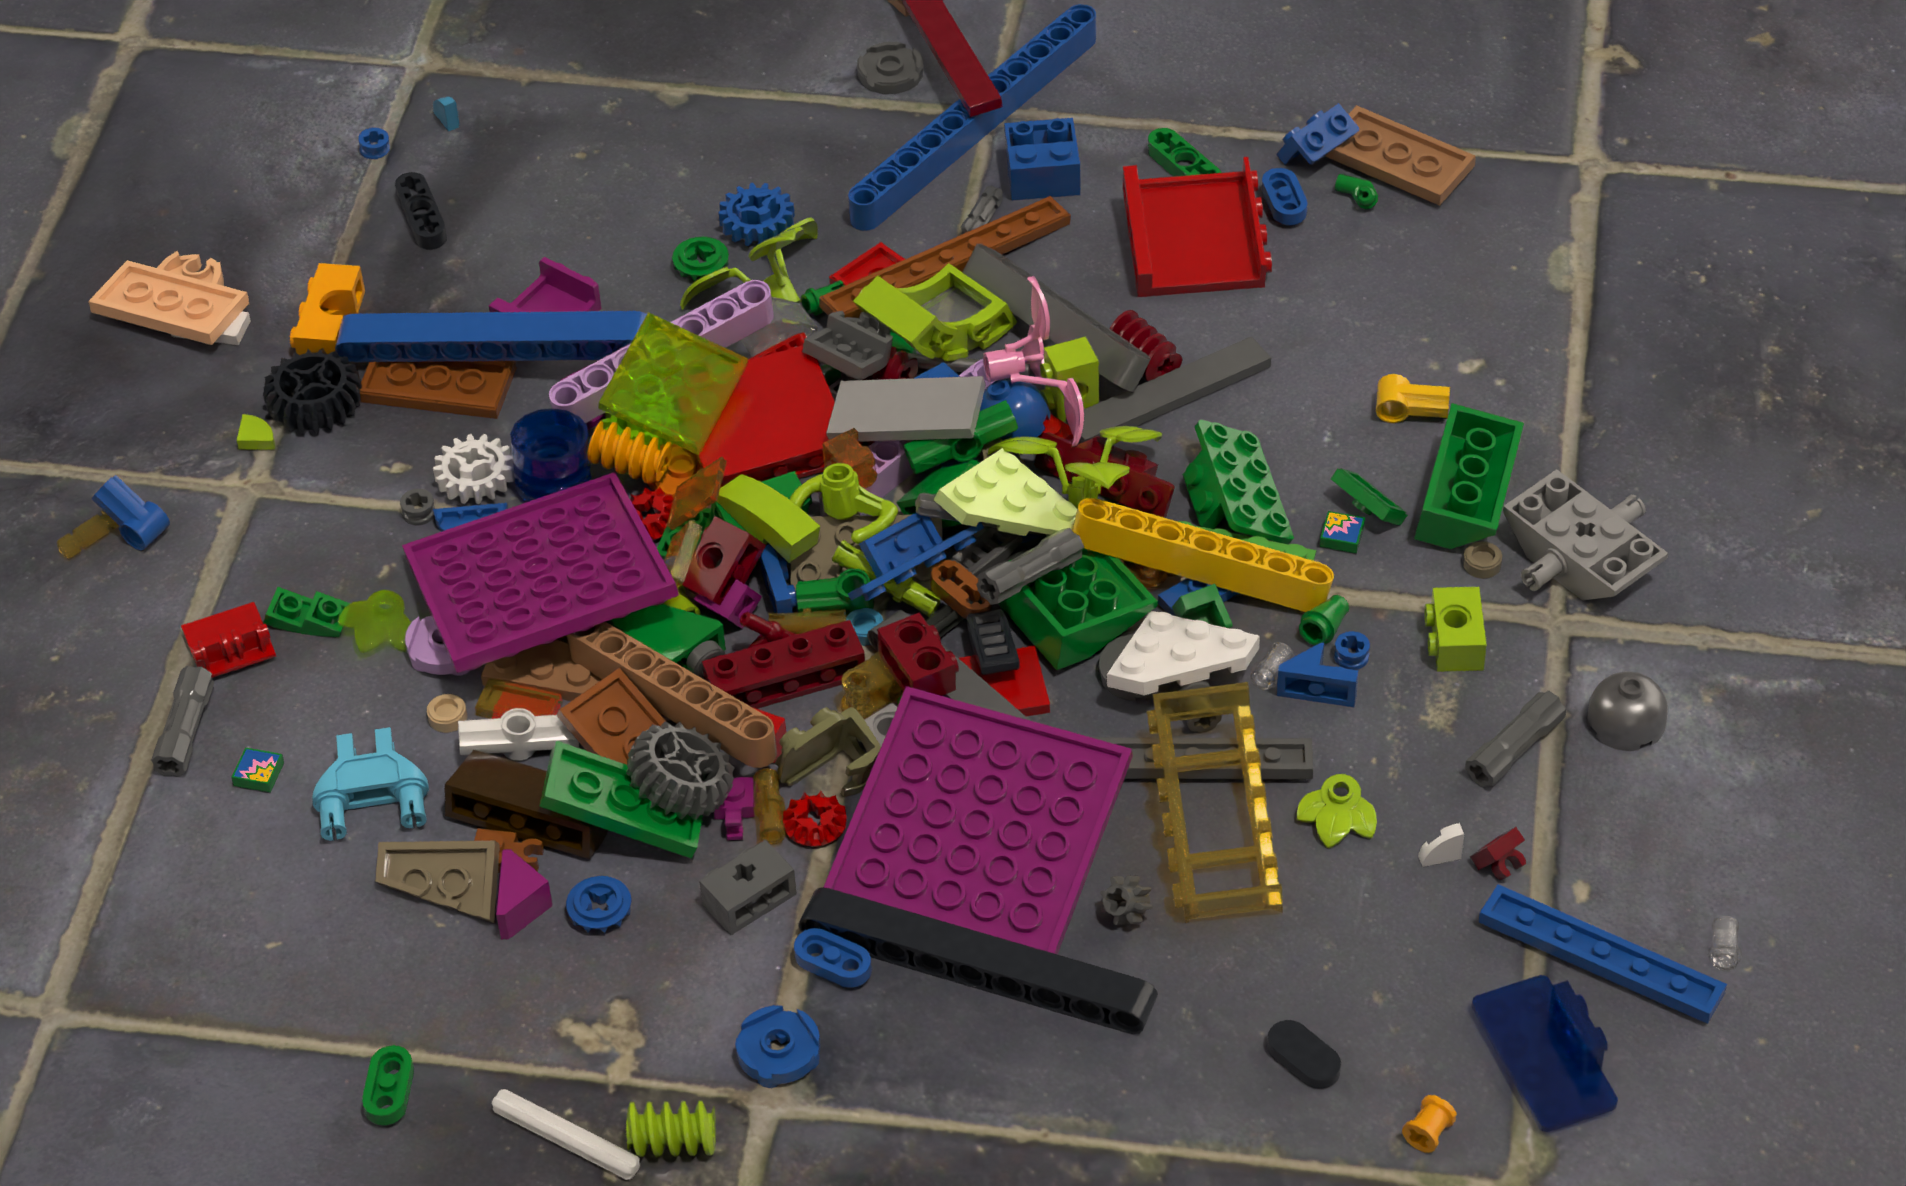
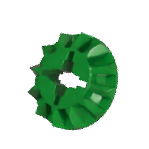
(708, 248)

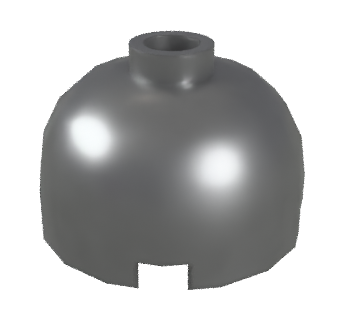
(1628, 711)

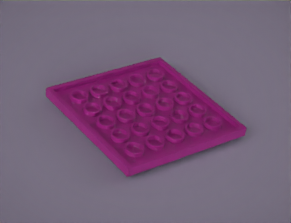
(538, 572)
(980, 819)

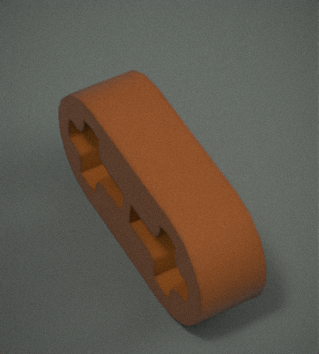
(957, 593)

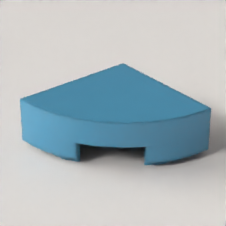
(447, 112)

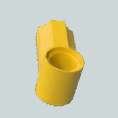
(1399, 399)

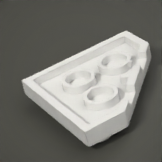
(1179, 651)

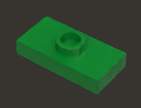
(1368, 498)

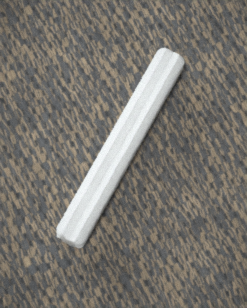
(566, 1134)

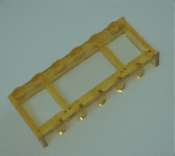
(1205, 703)

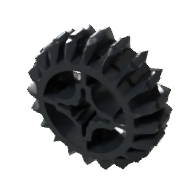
(311, 384)

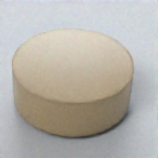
(445, 712)

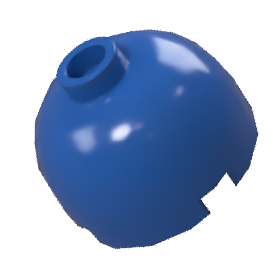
(1025, 402)

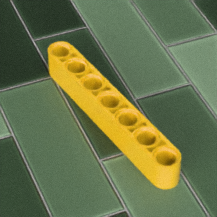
(1202, 555)

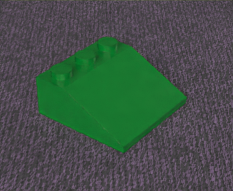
(1079, 607)

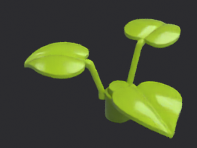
(779, 281)
(1091, 475)

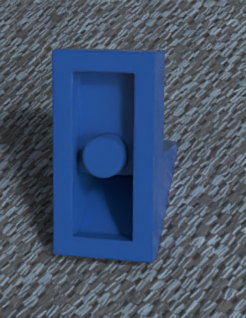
(1308, 679)

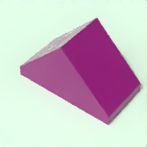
(521, 895)

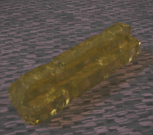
(85, 534)

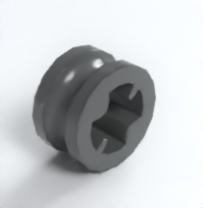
(413, 498)

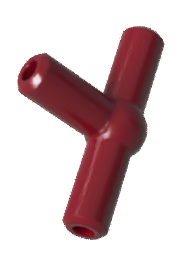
(768, 630)

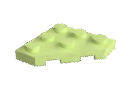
(1006, 495)

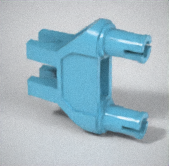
(369, 781)

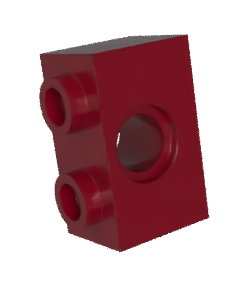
(739, 554)

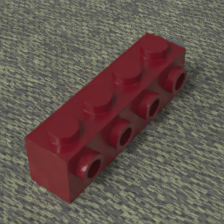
(787, 665)

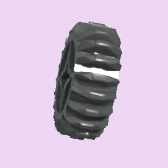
(680, 770)

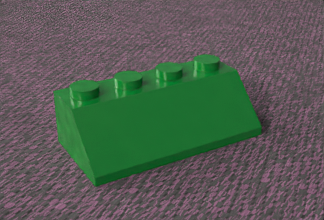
(1469, 478)

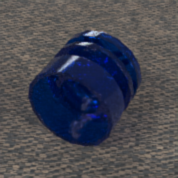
(549, 452)

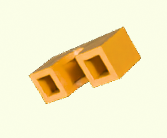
(331, 294)

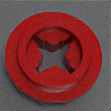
(662, 505)
(804, 829)

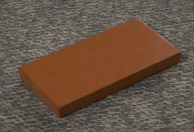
(440, 386)

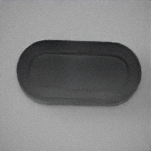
(1304, 1054)

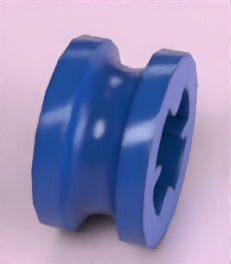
(370, 136)
(1352, 660)

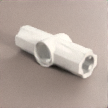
(514, 734)

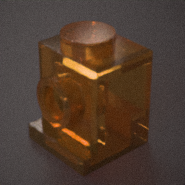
(847, 450)

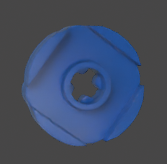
(783, 1065)

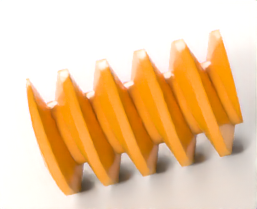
(628, 453)

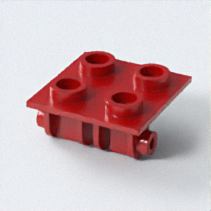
(229, 640)

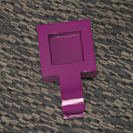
(737, 806)

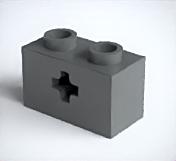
(747, 887)

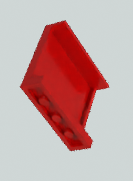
(1196, 232)
(773, 419)

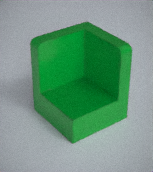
(1203, 606)

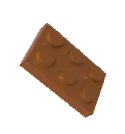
(610, 717)

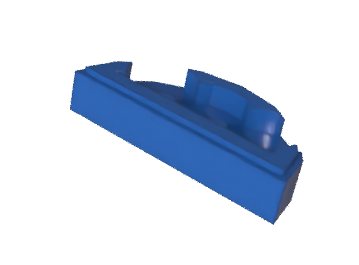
(451, 517)

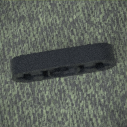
(422, 199)

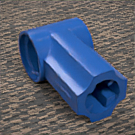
(138, 520)

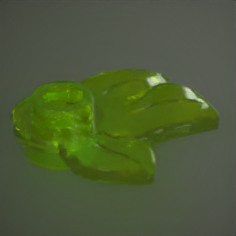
(376, 625)

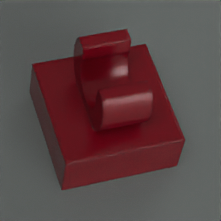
(1498, 851)

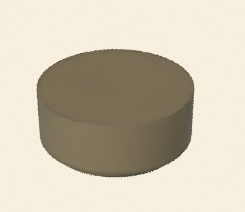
(1482, 560)

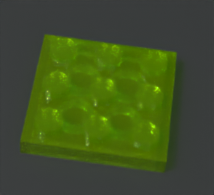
(673, 383)

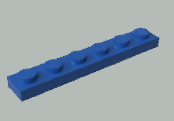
(1603, 953)

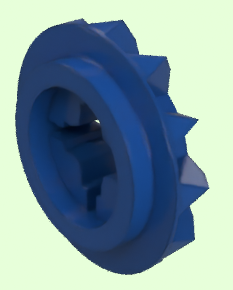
(599, 890)

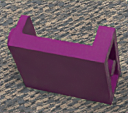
(554, 291)

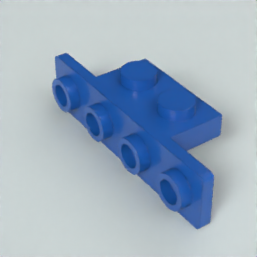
(902, 547)

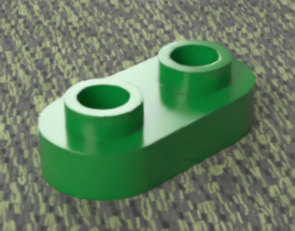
(387, 1088)

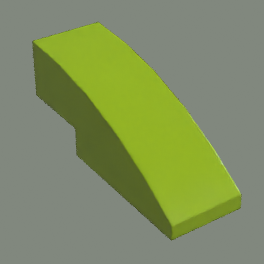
(769, 516)

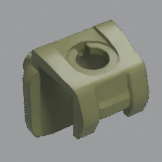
(831, 733)

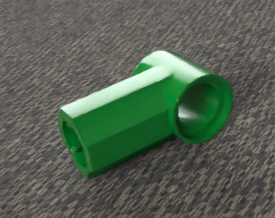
(833, 593)

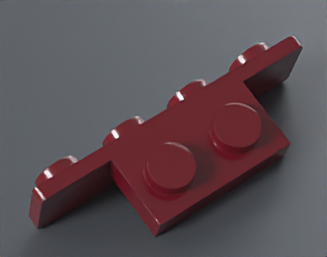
(1136, 489)

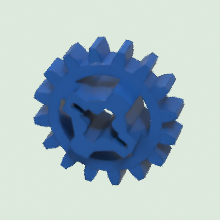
(756, 213)

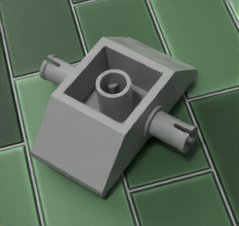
(1580, 539)

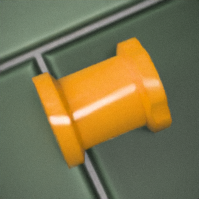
(1429, 1123)

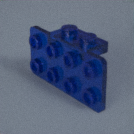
(1548, 1050)

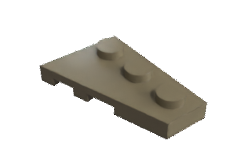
(444, 873)

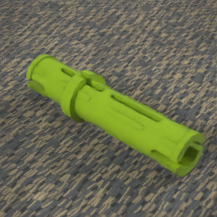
(906, 591)

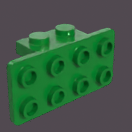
(1235, 482)

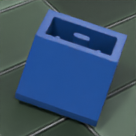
(1042, 159)

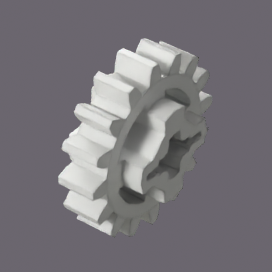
(474, 468)

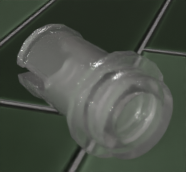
(1265, 673)
(1725, 950)

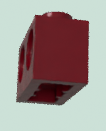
(916, 656)

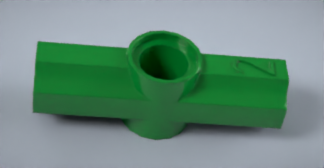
(991, 425)

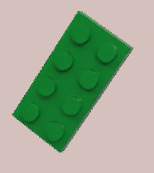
(601, 795)

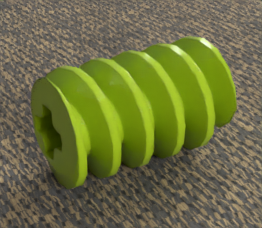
(671, 1129)

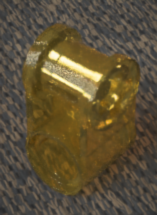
(869, 687)

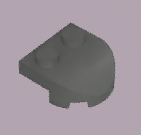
(851, 345)

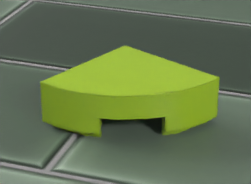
(255, 434)

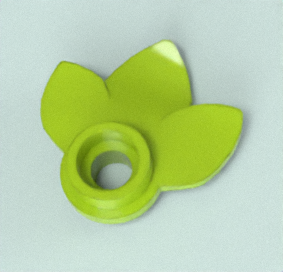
(1338, 814)

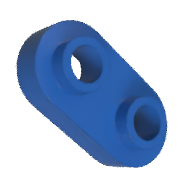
(1284, 196)
(835, 957)

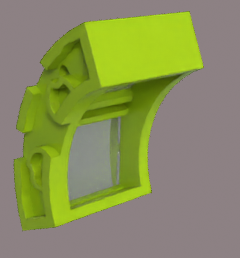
(940, 315)

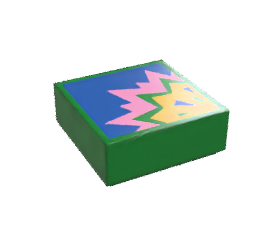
(1342, 532)
(257, 770)

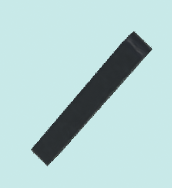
(984, 961)

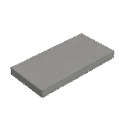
(908, 408)

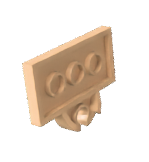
(172, 298)

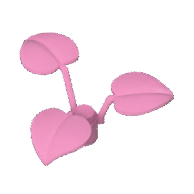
(1009, 362)

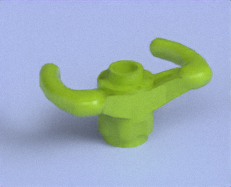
(845, 498)

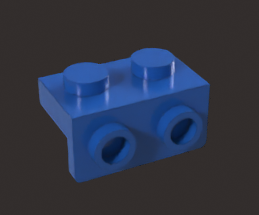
(1319, 136)

